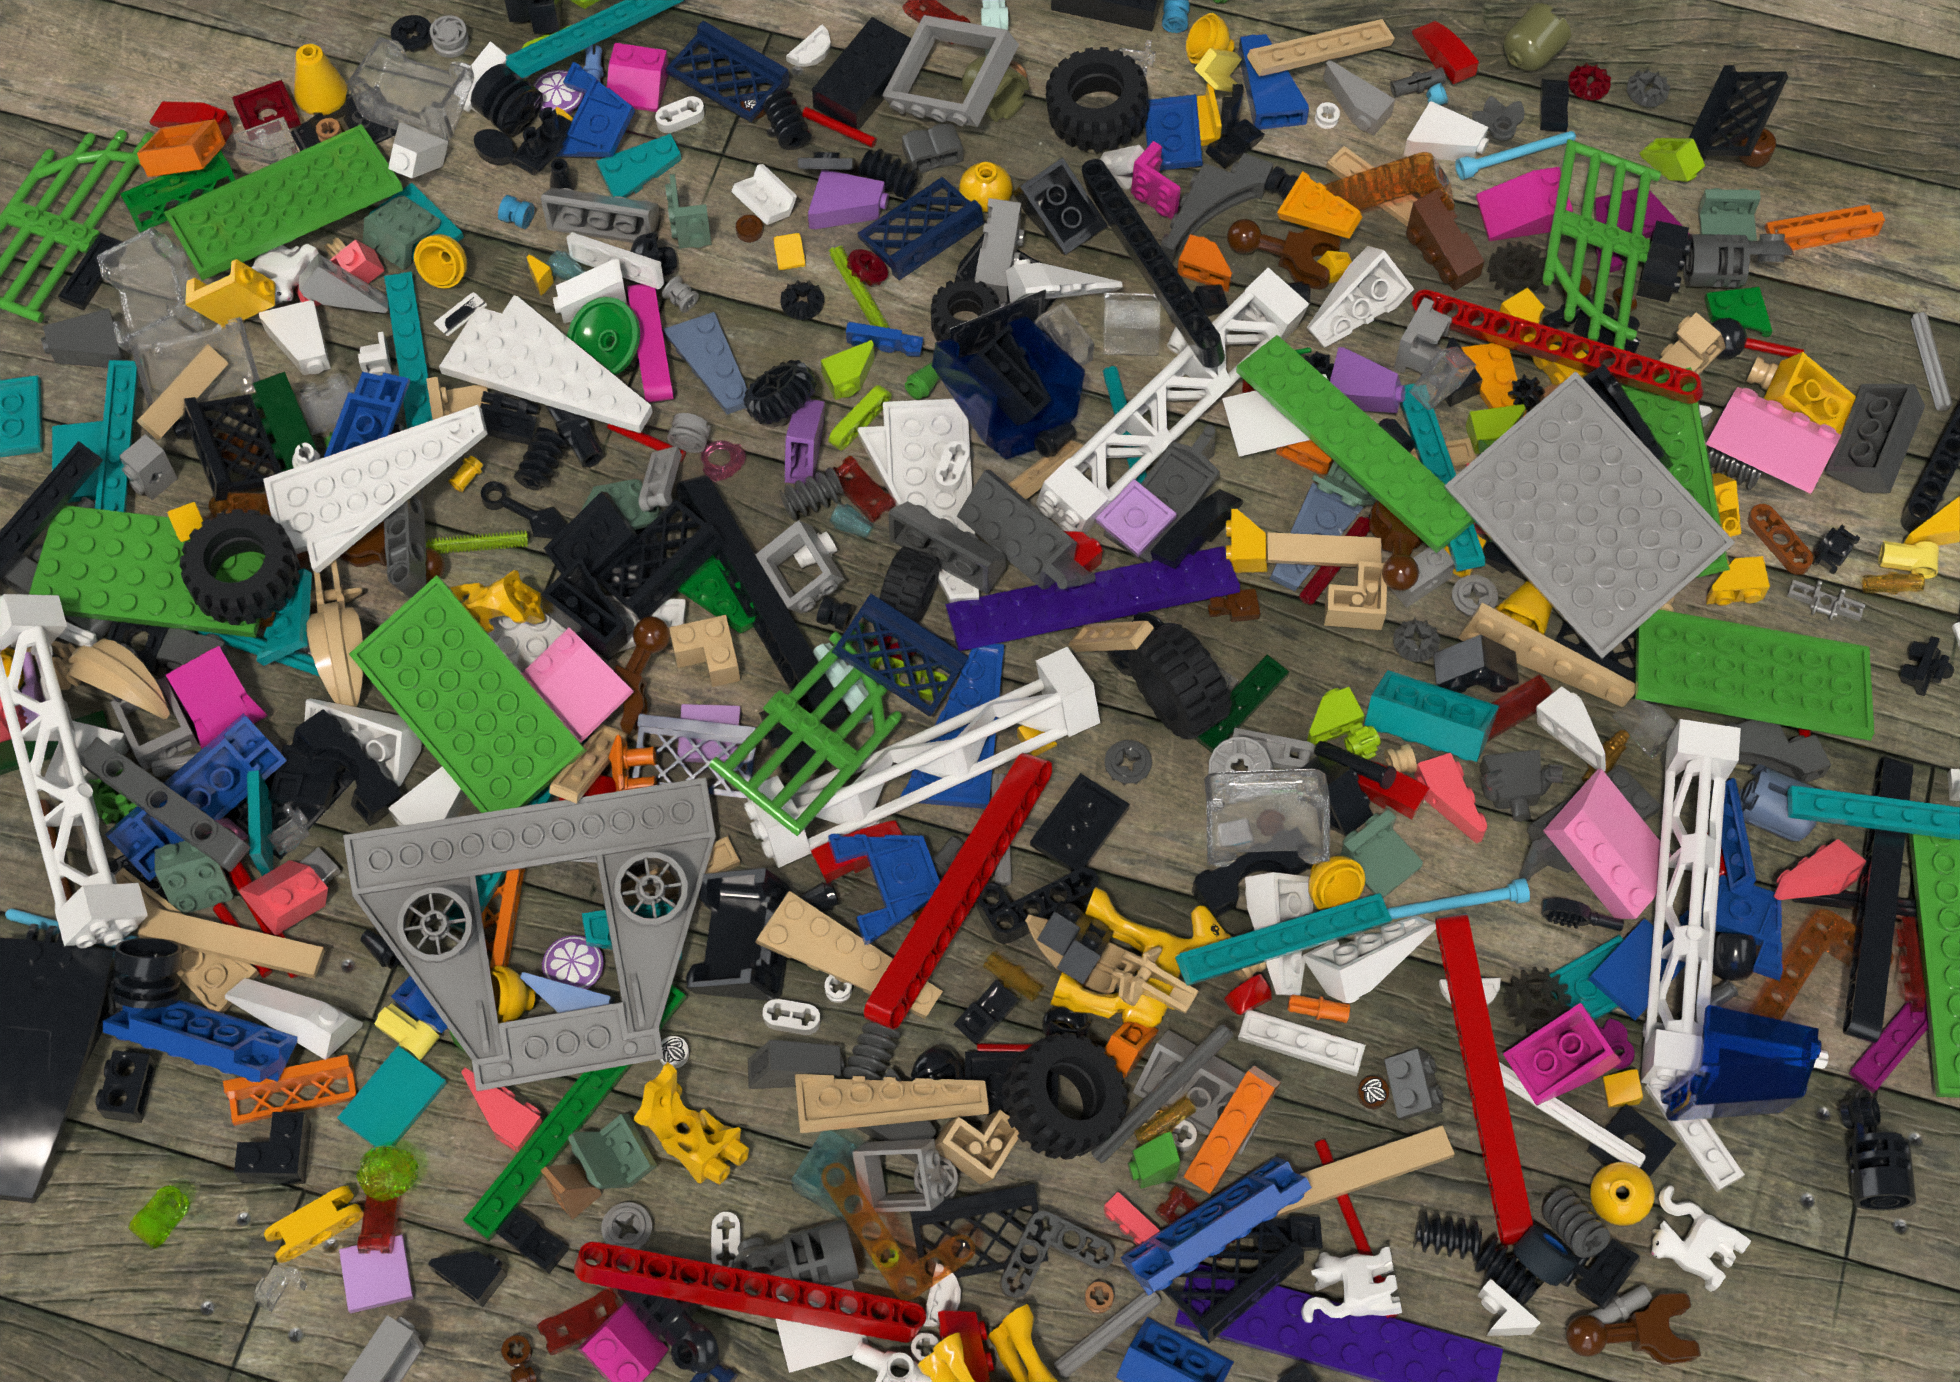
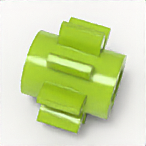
(1362, 741)

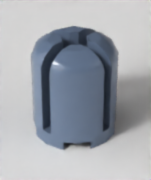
(1766, 804)

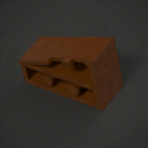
(1442, 242)

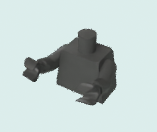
(1517, 781)

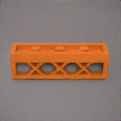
(1821, 231)
(505, 918)
(294, 1078)

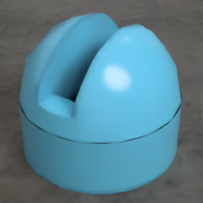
(1437, 94)

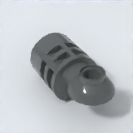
(1725, 259)
(800, 1254)

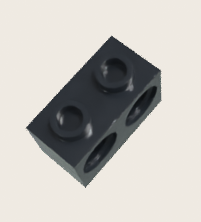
(135, 1086)

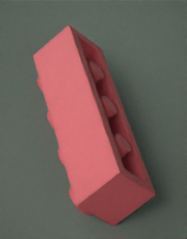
(1129, 1219)

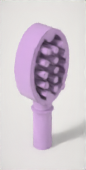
(32, 687)

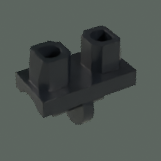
(1930, 665)

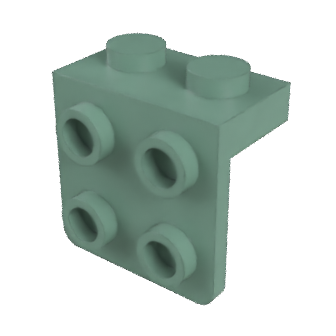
(1729, 212)
(687, 223)
(396, 228)
(1342, 483)
(626, 497)
(1381, 854)
(190, 877)
(614, 1155)

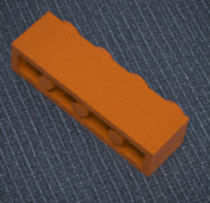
(1232, 1129)

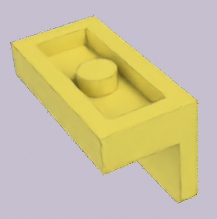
(1217, 67)

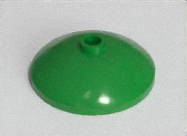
(599, 325)

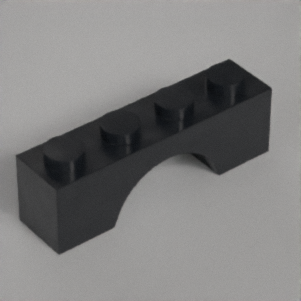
(324, 739)
(1219, 888)

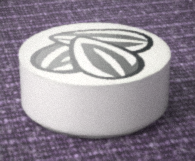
(674, 1051)

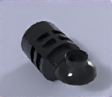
(1879, 1160)
(671, 1321)

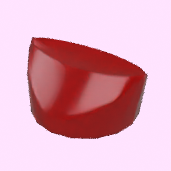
(1249, 995)

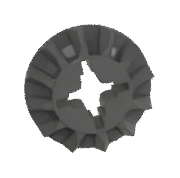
(1653, 96)
(1408, 648)
(1134, 752)

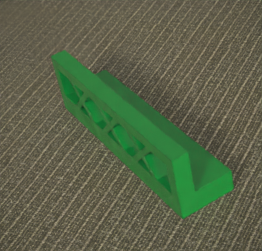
(177, 186)

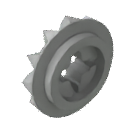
(1481, 586)
(623, 1214)

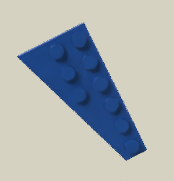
(976, 685)

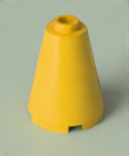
(317, 82)
(1527, 607)

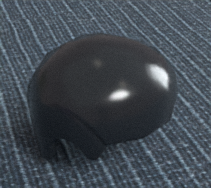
(1733, 336)
(1064, 1020)

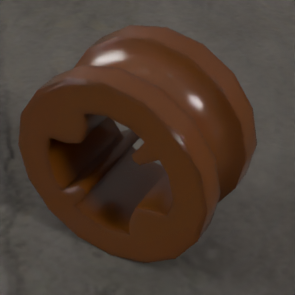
(526, 1350)

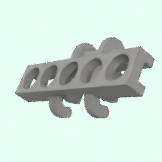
(1836, 602)

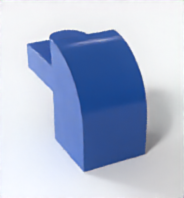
(417, 1006)

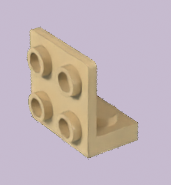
(450, 401)

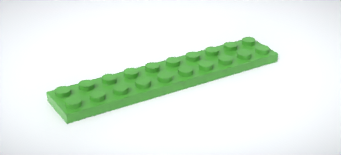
(1355, 442)
(1938, 914)

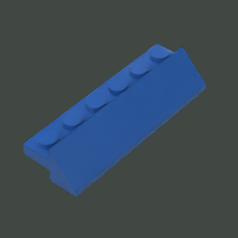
(369, 411)
(210, 781)
(206, 1038)
(1215, 1225)

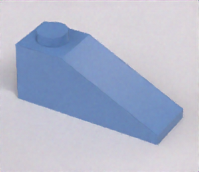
(564, 996)

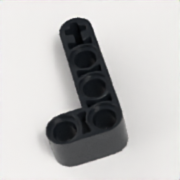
(1040, 900)

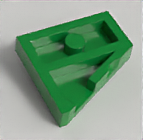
(1742, 305)

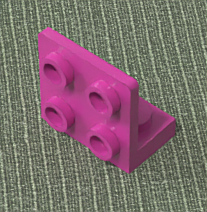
(1153, 187)

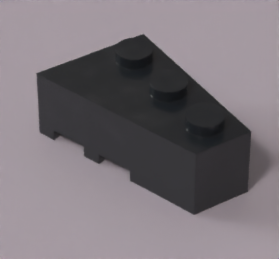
(1008, 375)
(580, 605)

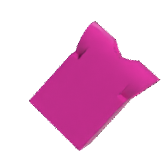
(212, 694)

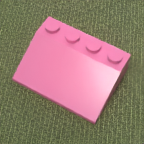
(1774, 439)
(577, 684)
(1608, 846)

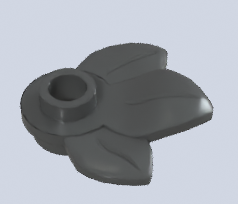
(1498, 116)

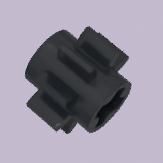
(1321, 363)
(1526, 386)

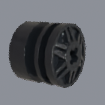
(506, 100)
(147, 973)

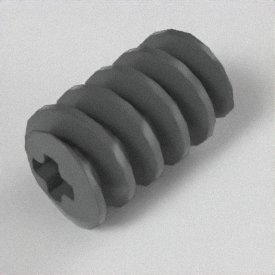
(1734, 467)
(811, 493)
(871, 1051)
(1575, 1223)

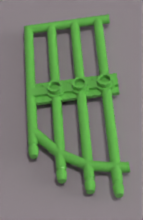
(55, 227)
(1605, 236)
(808, 728)

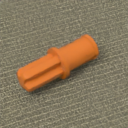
(1319, 1008)

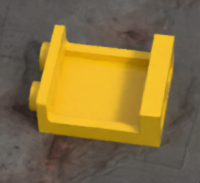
(234, 296)

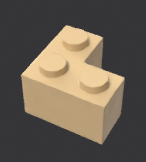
(1697, 345)
(1360, 604)
(709, 643)
(977, 1151)

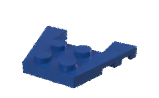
(599, 119)
(901, 872)
(1751, 915)

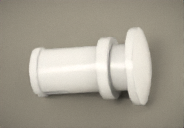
(304, 455)

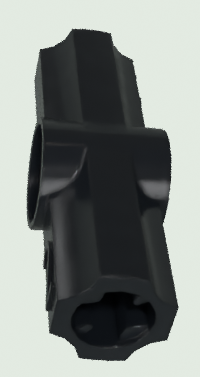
(578, 435)

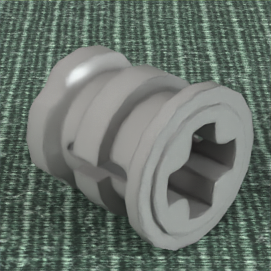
(680, 294)

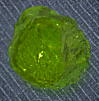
(387, 1172)

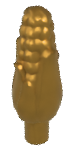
(1613, 750)

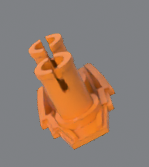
(621, 760)

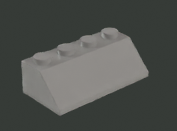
(599, 214)
(1207, 1089)

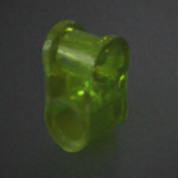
(158, 1218)

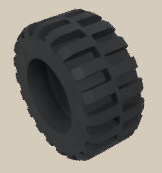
(1093, 72)
(228, 536)
(1180, 681)
(1035, 1114)

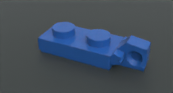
(884, 338)

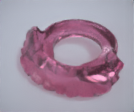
(718, 472)

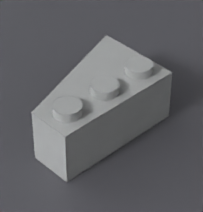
(1000, 245)

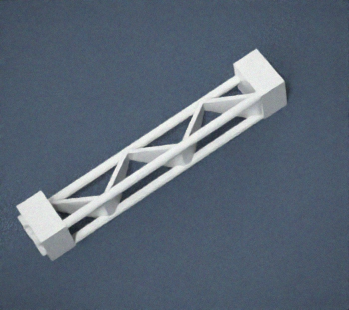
(1063, 709)

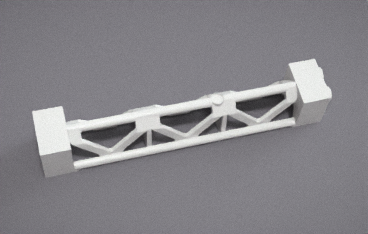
(1073, 500)
(1711, 754)
(101, 907)

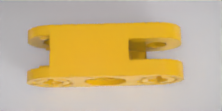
(314, 1223)

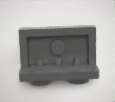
(1414, 1084)

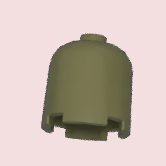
(1536, 38)
(1008, 95)

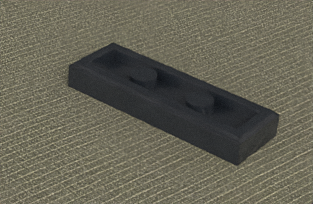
(87, 276)

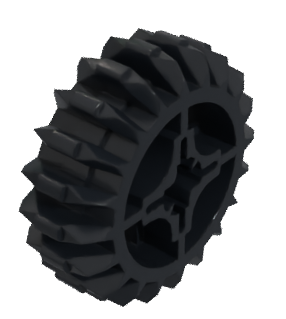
(780, 392)

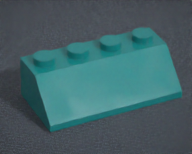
(1431, 715)

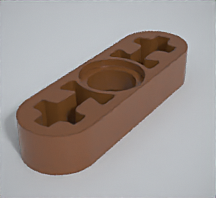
(1780, 527)

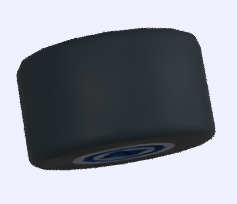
(1545, 1255)

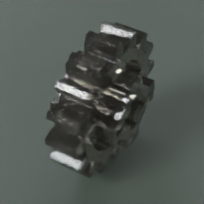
(1516, 268)
(1528, 991)

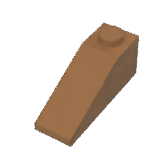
(570, 1188)

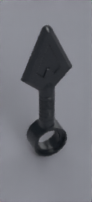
(543, 522)

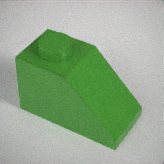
(1155, 1161)

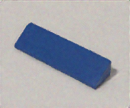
(1736, 843)

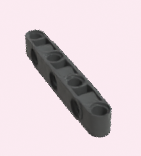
(406, 543)
(176, 814)

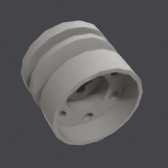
(1239, 749)

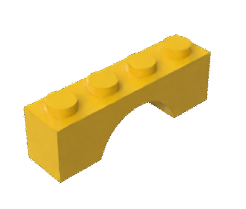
(1528, 307)

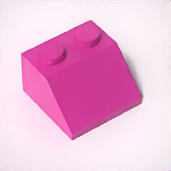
(638, 75)
(623, 1348)

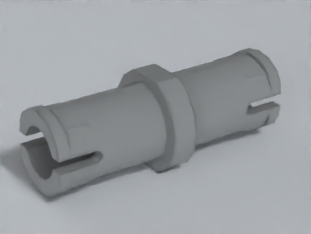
(1623, 1306)

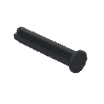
(1361, 766)

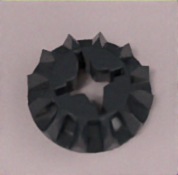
(407, 25)
(802, 310)

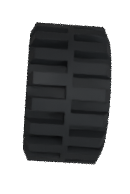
(958, 298)
(911, 582)

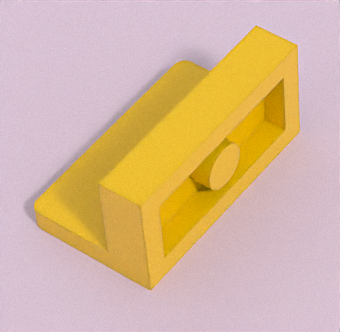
(1209, 117)

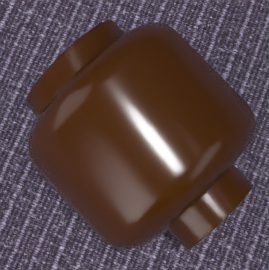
(1763, 150)

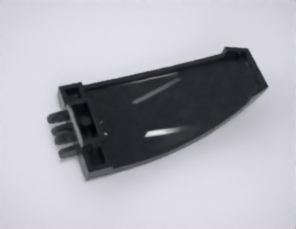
(46, 1032)

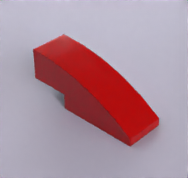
(1446, 51)
(1404, 795)
(826, 861)

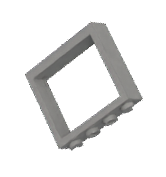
(930, 28)

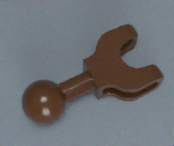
(1296, 252)
(371, 550)
(1400, 570)
(650, 637)
(1645, 1330)

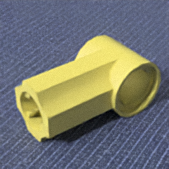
(1917, 558)
(412, 1036)

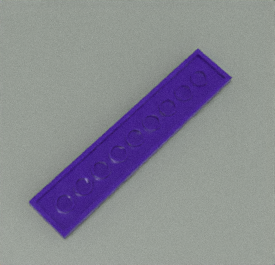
(1111, 596)
(1357, 1346)

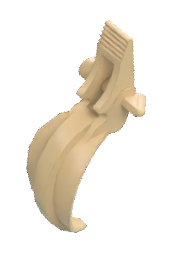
(332, 636)
(111, 670)
(1117, 969)

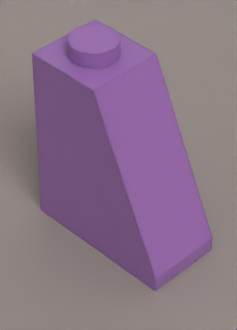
(845, 200)
(1367, 382)
(804, 441)

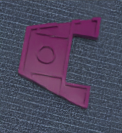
(1654, 211)

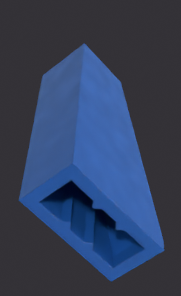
(1271, 98)

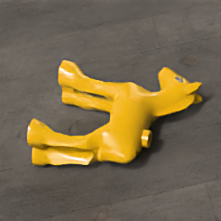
(1147, 1010)
(1012, 1335)

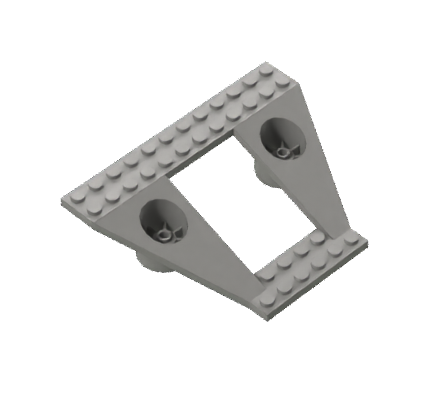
(439, 860)

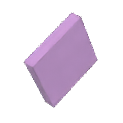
(1136, 517)
(709, 713)
(376, 1277)

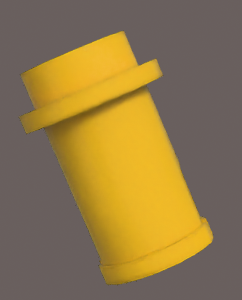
(464, 475)

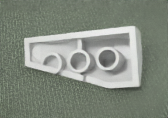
(1059, 282)
(1363, 292)
(380, 735)
(1273, 900)
(1360, 965)
(314, 1022)

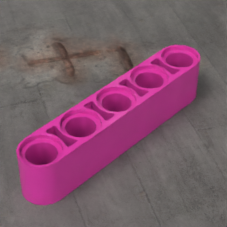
(651, 345)

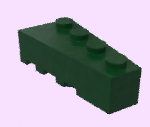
(282, 416)

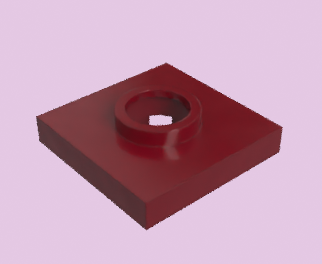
(270, 96)

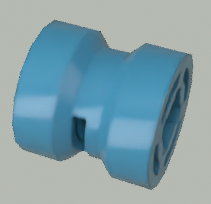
(1175, 17)
(514, 211)

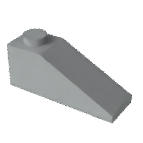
(1361, 101)
(339, 288)

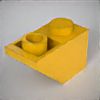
(1727, 503)
(1247, 544)
(1743, 582)

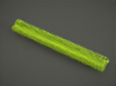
(857, 288)
(479, 542)

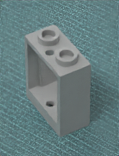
(782, 548)
(165, 746)
(871, 1179)
(388, 1353)

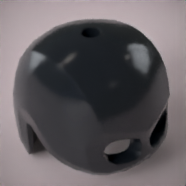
(647, 246)
(1734, 956)
(937, 1064)

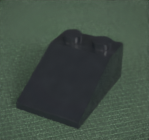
(1060, 207)

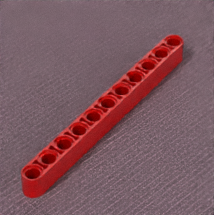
(1570, 346)
(957, 891)
(1484, 1078)
(737, 1299)

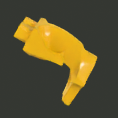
(502, 599)
(696, 1150)

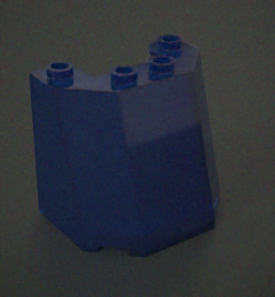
(1055, 368)
(1745, 1067)

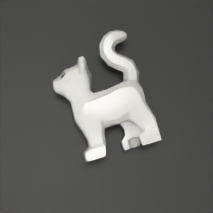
(284, 268)
(1703, 1239)
(1360, 1292)

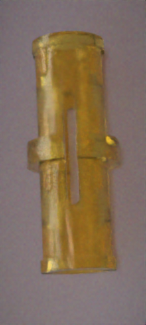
(1893, 583)
(1013, 976)
(1165, 1121)

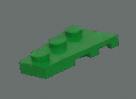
(713, 593)

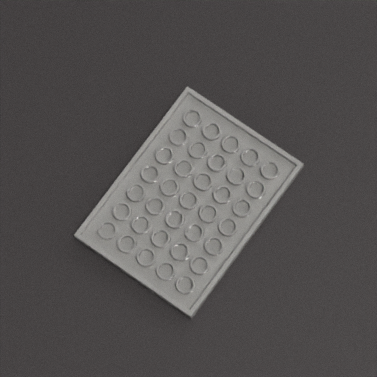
(1588, 515)

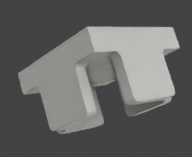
(1425, 325)

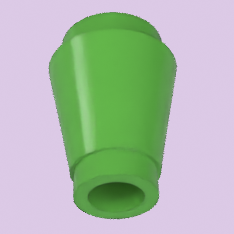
(921, 382)

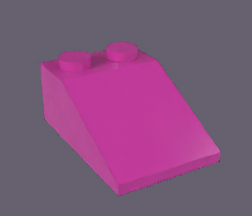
(1521, 205)
(1562, 1055)

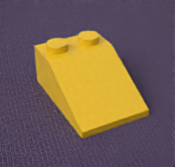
(1810, 390)

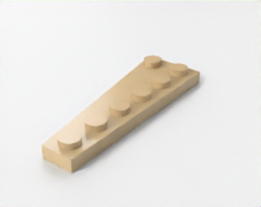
(1548, 656)
(825, 945)
(203, 973)
(858, 1102)

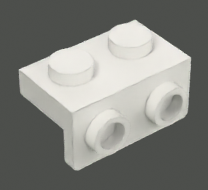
(765, 195)

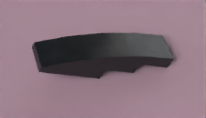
(1196, 527)

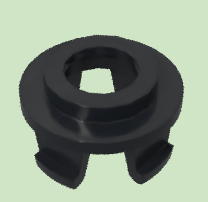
(1835, 548)

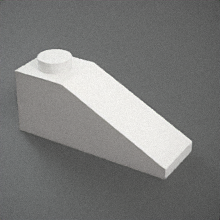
(1568, 721)

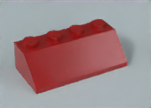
(972, 1335)

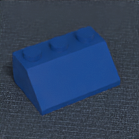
(1170, 1357)

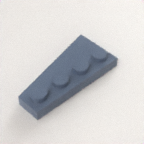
(710, 358)
(1318, 515)

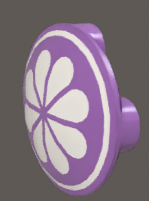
(556, 93)
(573, 962)

